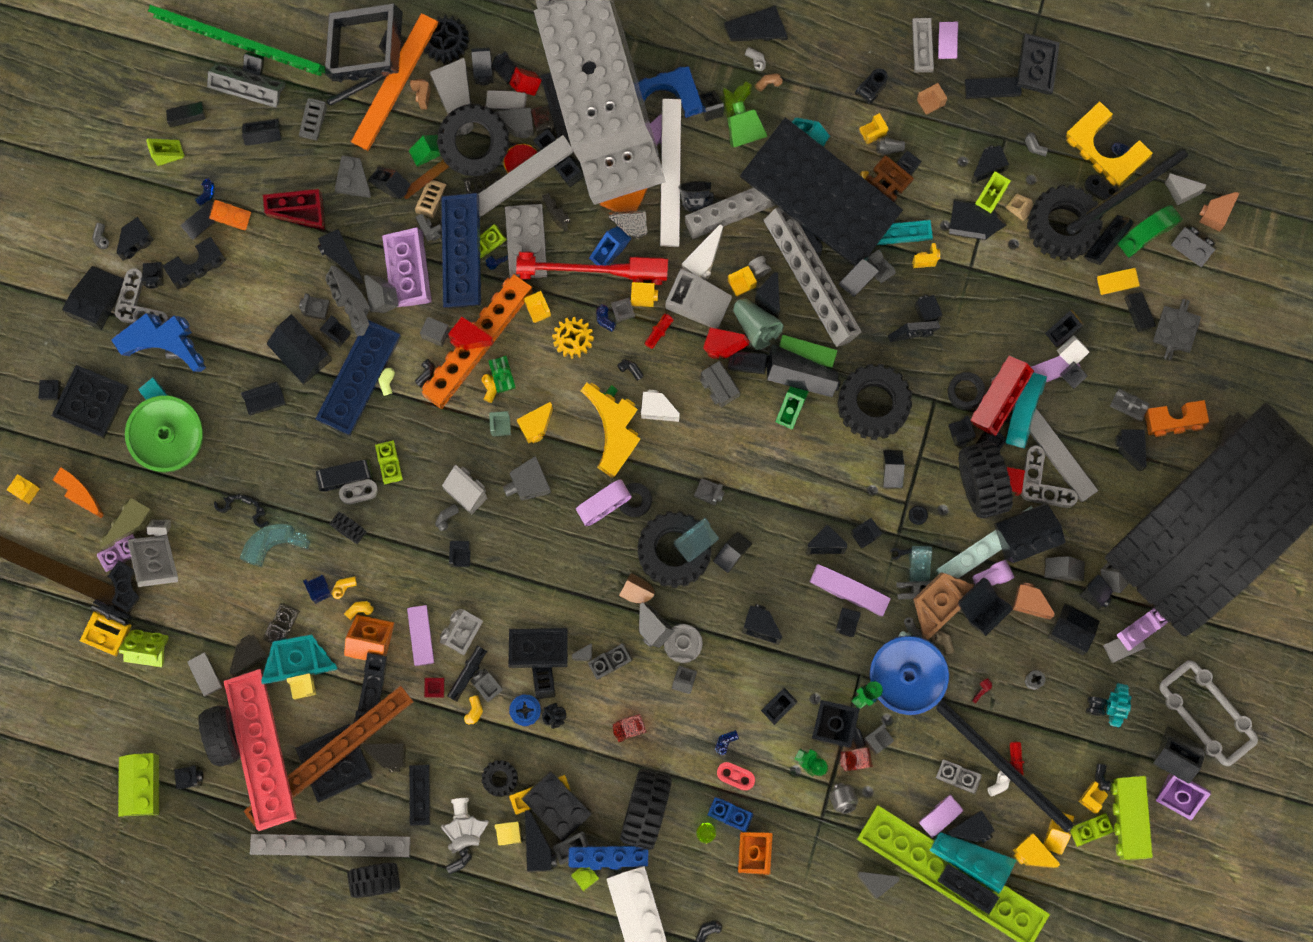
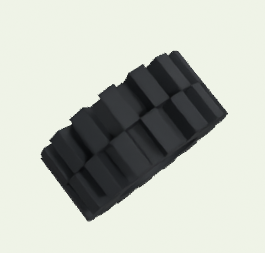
(348, 527)
(511, 778)

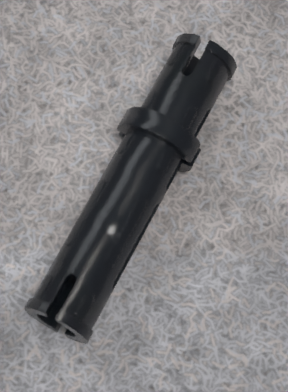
(467, 673)

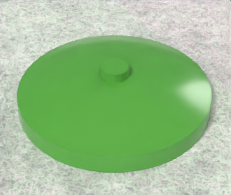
(164, 433)

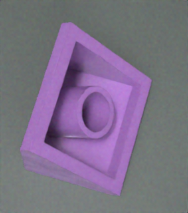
(1182, 797)

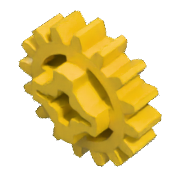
(580, 335)

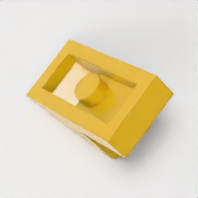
(1056, 837)

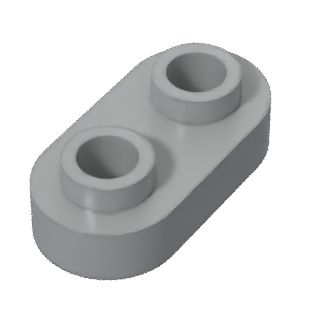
(358, 490)

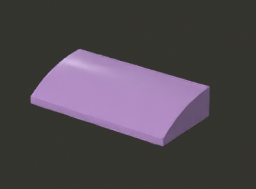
(407, 266)

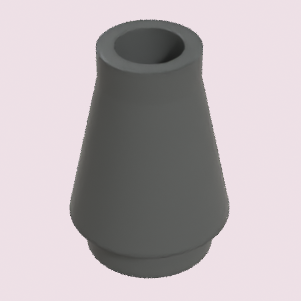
(888, 146)

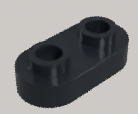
(1101, 190)

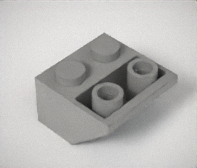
(464, 490)

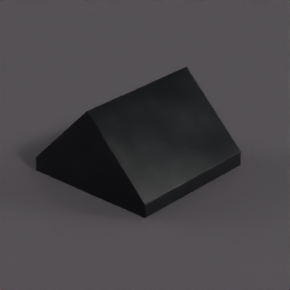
(768, 296)
(826, 542)

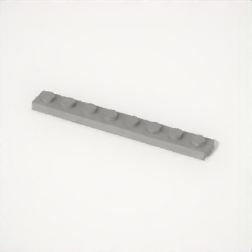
(330, 845)

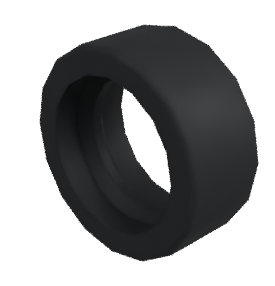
(966, 376)

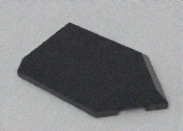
(973, 221)

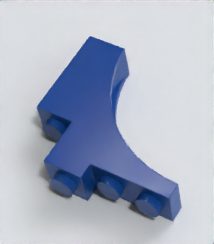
(171, 336)

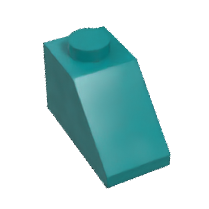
(813, 129)

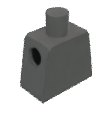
(527, 481)

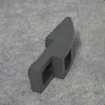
(348, 295)

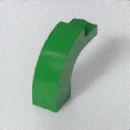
(1149, 229)

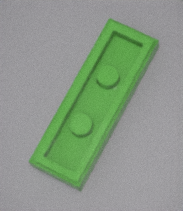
(811, 351)

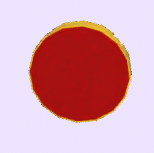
(517, 155)

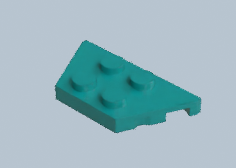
(296, 658)

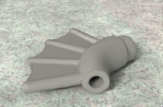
(464, 832)

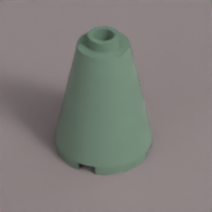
(757, 323)

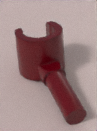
(986, 685)

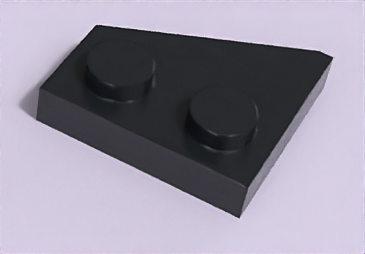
(914, 330)

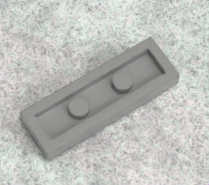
(922, 45)

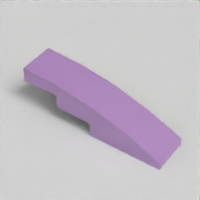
(849, 590)

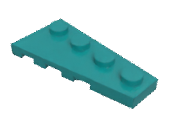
(980, 863)

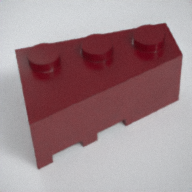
(296, 207)

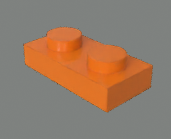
(230, 215)

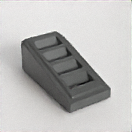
(312, 103)

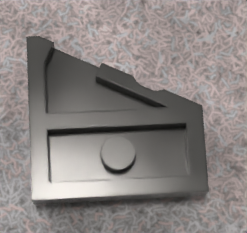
(351, 178)

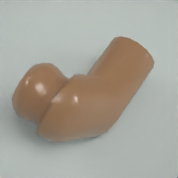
(769, 79)

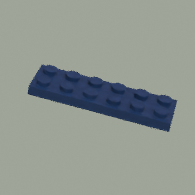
(461, 251)
(358, 378)

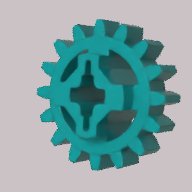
(1118, 705)

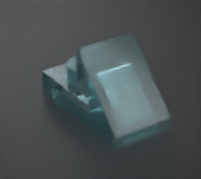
(920, 563)

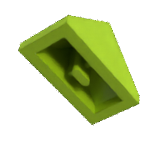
(165, 150)
(993, 192)

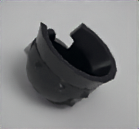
(696, 195)

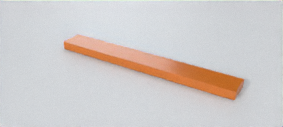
(394, 83)

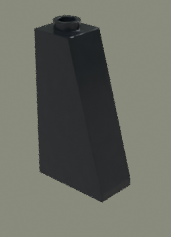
(800, 372)

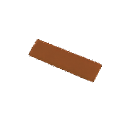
(426, 178)

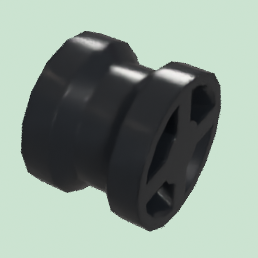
(1096, 706)

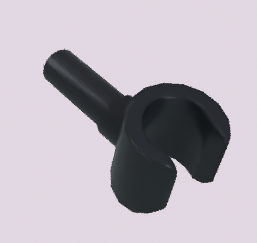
(901, 553)

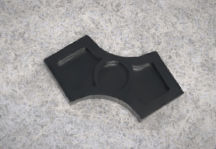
(123, 581)

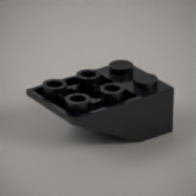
(1179, 755)

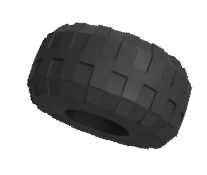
(218, 735)

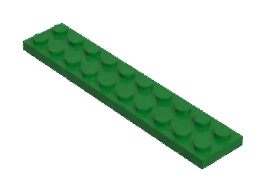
(235, 40)

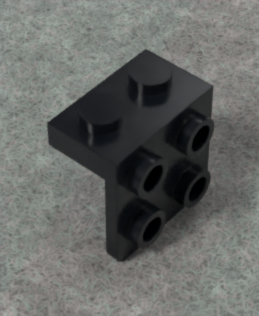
(984, 607)

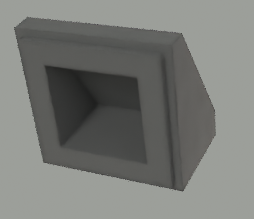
(583, 654)
(684, 679)

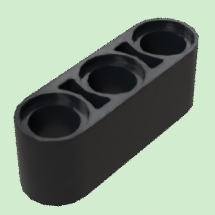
(340, 475)

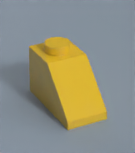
(535, 423)
(1034, 853)

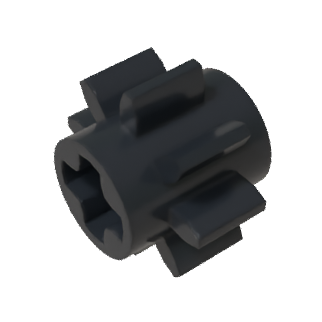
(554, 715)

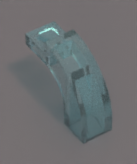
(264, 539)

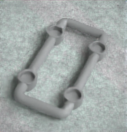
(1212, 747)

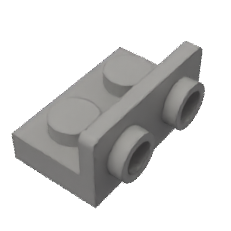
(460, 631)

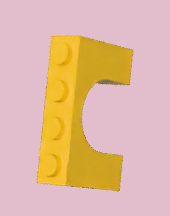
(1115, 169)

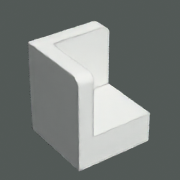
(1073, 350)

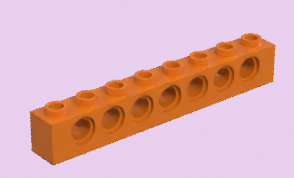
(441, 396)

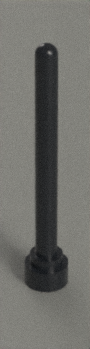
(354, 89)

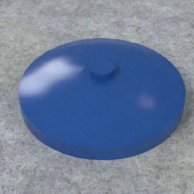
(911, 674)

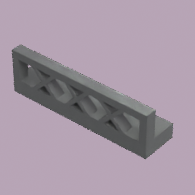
(245, 84)

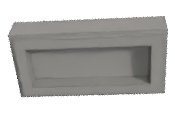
(204, 674)

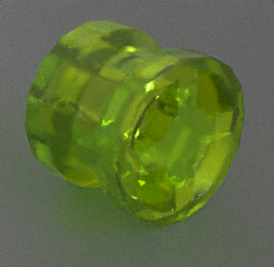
(706, 833)

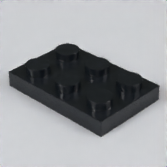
(1037, 64)
(538, 648)
(556, 806)

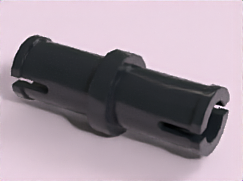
(111, 612)

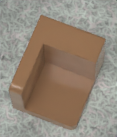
(931, 99)

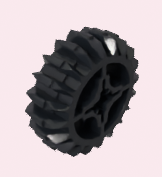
(458, 42)

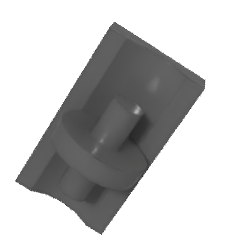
(1129, 405)

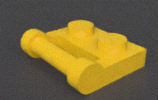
(103, 639)

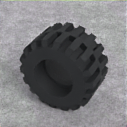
(373, 880)

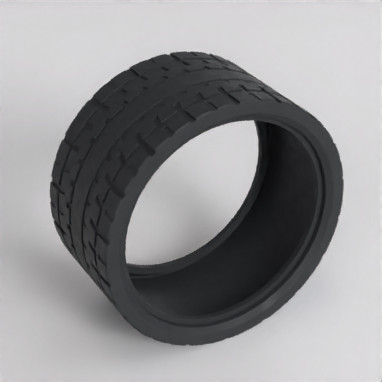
(1222, 522)

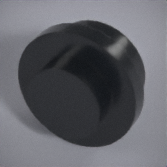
(918, 515)

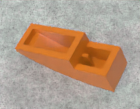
(77, 492)

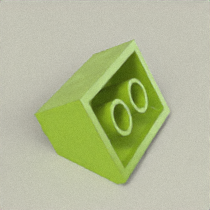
(138, 785)

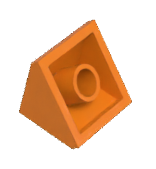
(755, 853)

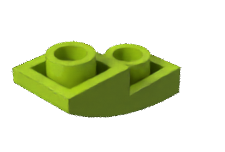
(491, 240)
(389, 462)
(1091, 830)

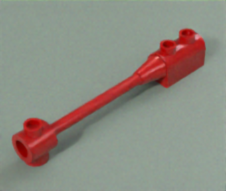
(637, 269)

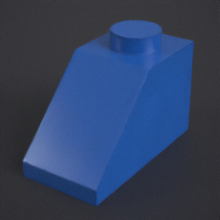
(610, 246)

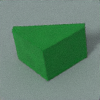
(425, 149)

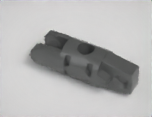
(915, 588)

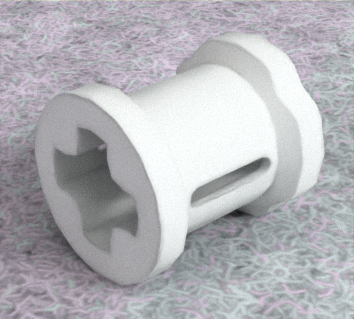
(460, 808)

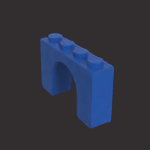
(680, 84)

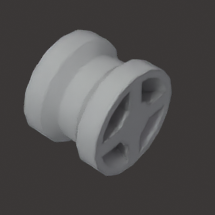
(759, 267)

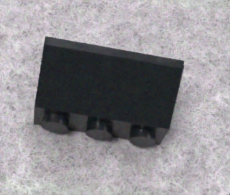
(298, 349)
(1029, 533)

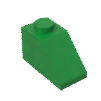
(791, 407)

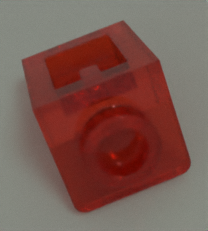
(629, 728)

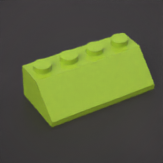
(1132, 818)

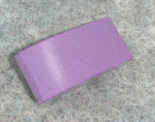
(948, 40)
(110, 556)
(941, 816)

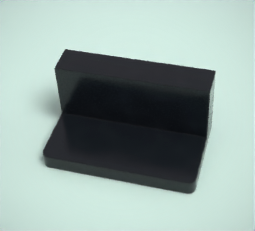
(263, 398)

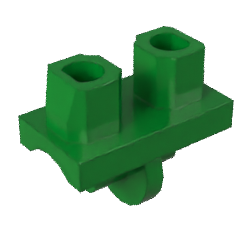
(502, 374)
(868, 694)
(811, 763)

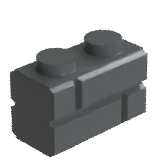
(719, 384)

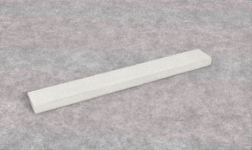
(671, 169)

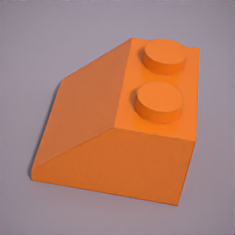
(368, 636)

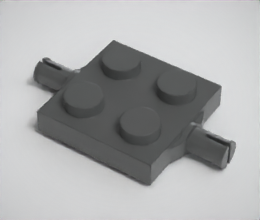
(1176, 329)

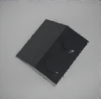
(761, 625)
(1074, 630)
(835, 724)

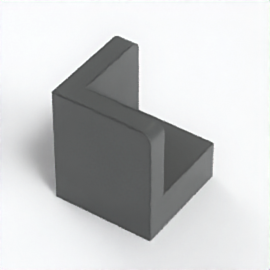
(435, 331)
(1113, 578)
(879, 739)

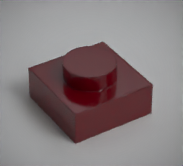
(434, 688)

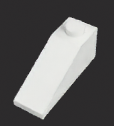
(702, 259)

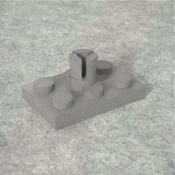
(152, 561)

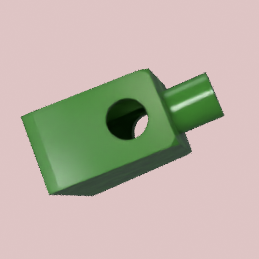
(744, 126)

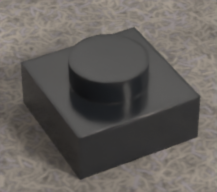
(253, 63)
(1073, 375)
(49, 390)

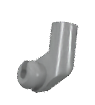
(758, 59)

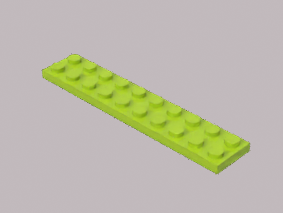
(911, 852)

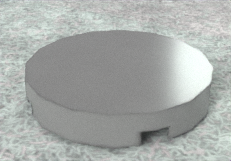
(683, 644)

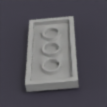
(525, 234)

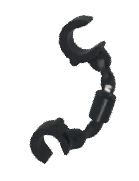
(246, 499)

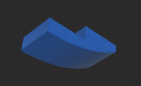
(730, 814)

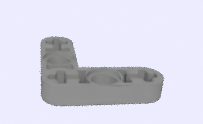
(131, 305)
(1035, 483)

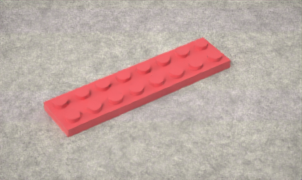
(260, 750)

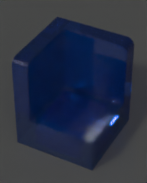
(318, 589)

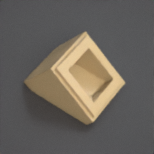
(1020, 206)

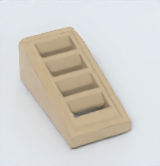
(420, 209)

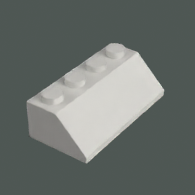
(636, 907)

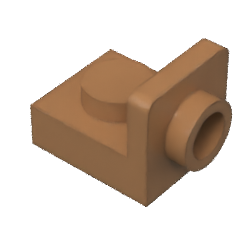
(423, 92)

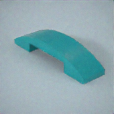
(1024, 411)

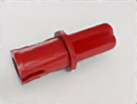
(659, 330)
(1016, 756)

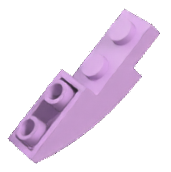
(1141, 629)

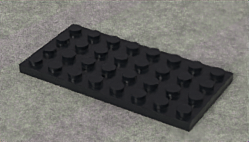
(821, 192)

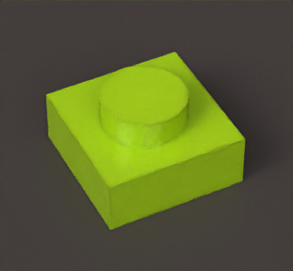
(585, 877)

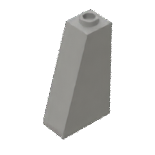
(453, 89)

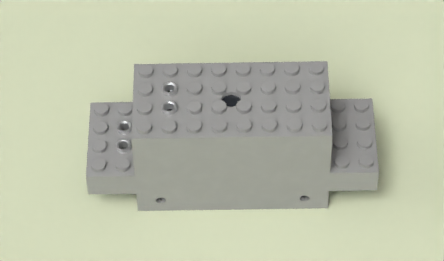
(599, 96)

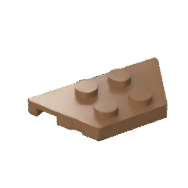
(939, 602)

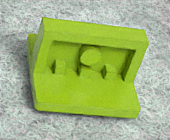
(144, 648)

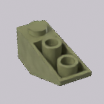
(130, 521)

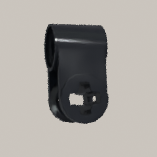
(870, 87)

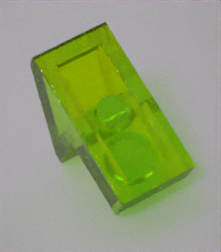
(729, 98)

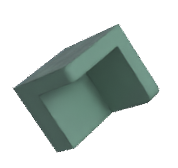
(500, 423)

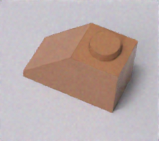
(1218, 211)
(1032, 601)

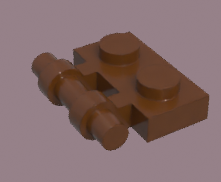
(893, 175)

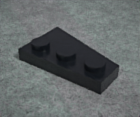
(758, 25)

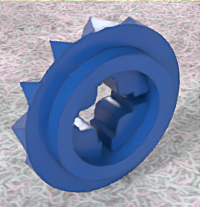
(518, 704)

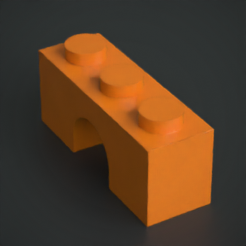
(1160, 422)

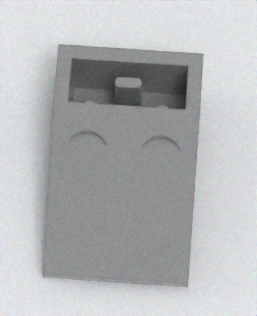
(698, 300)

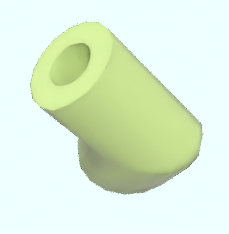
(385, 379)

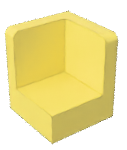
(302, 686)
(508, 833)

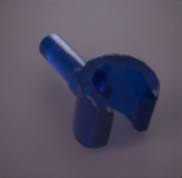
(491, 263)

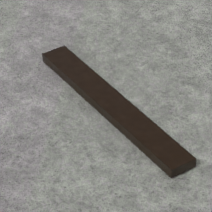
(57, 572)

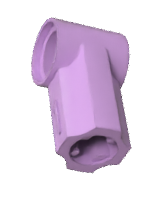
(996, 574)

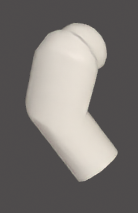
(1001, 785)

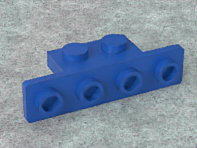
(607, 856)

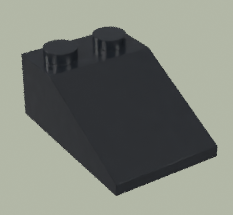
(94, 297)
(538, 851)

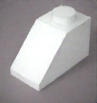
(658, 407)

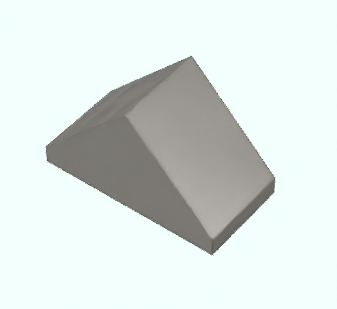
(1182, 188)

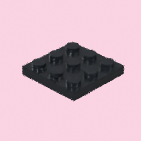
(90, 401)
(341, 777)

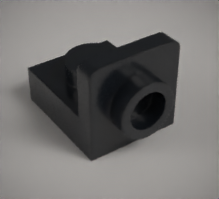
(504, 67)
(152, 275)
(188, 777)

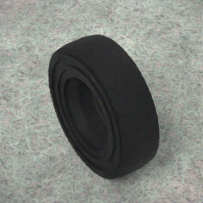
(646, 503)

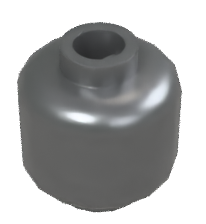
(843, 798)

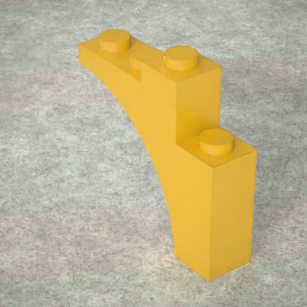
(615, 417)

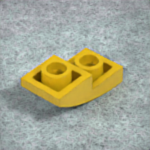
(1118, 281)

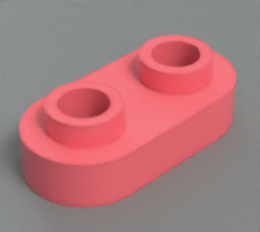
(736, 775)

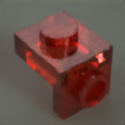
(856, 759)

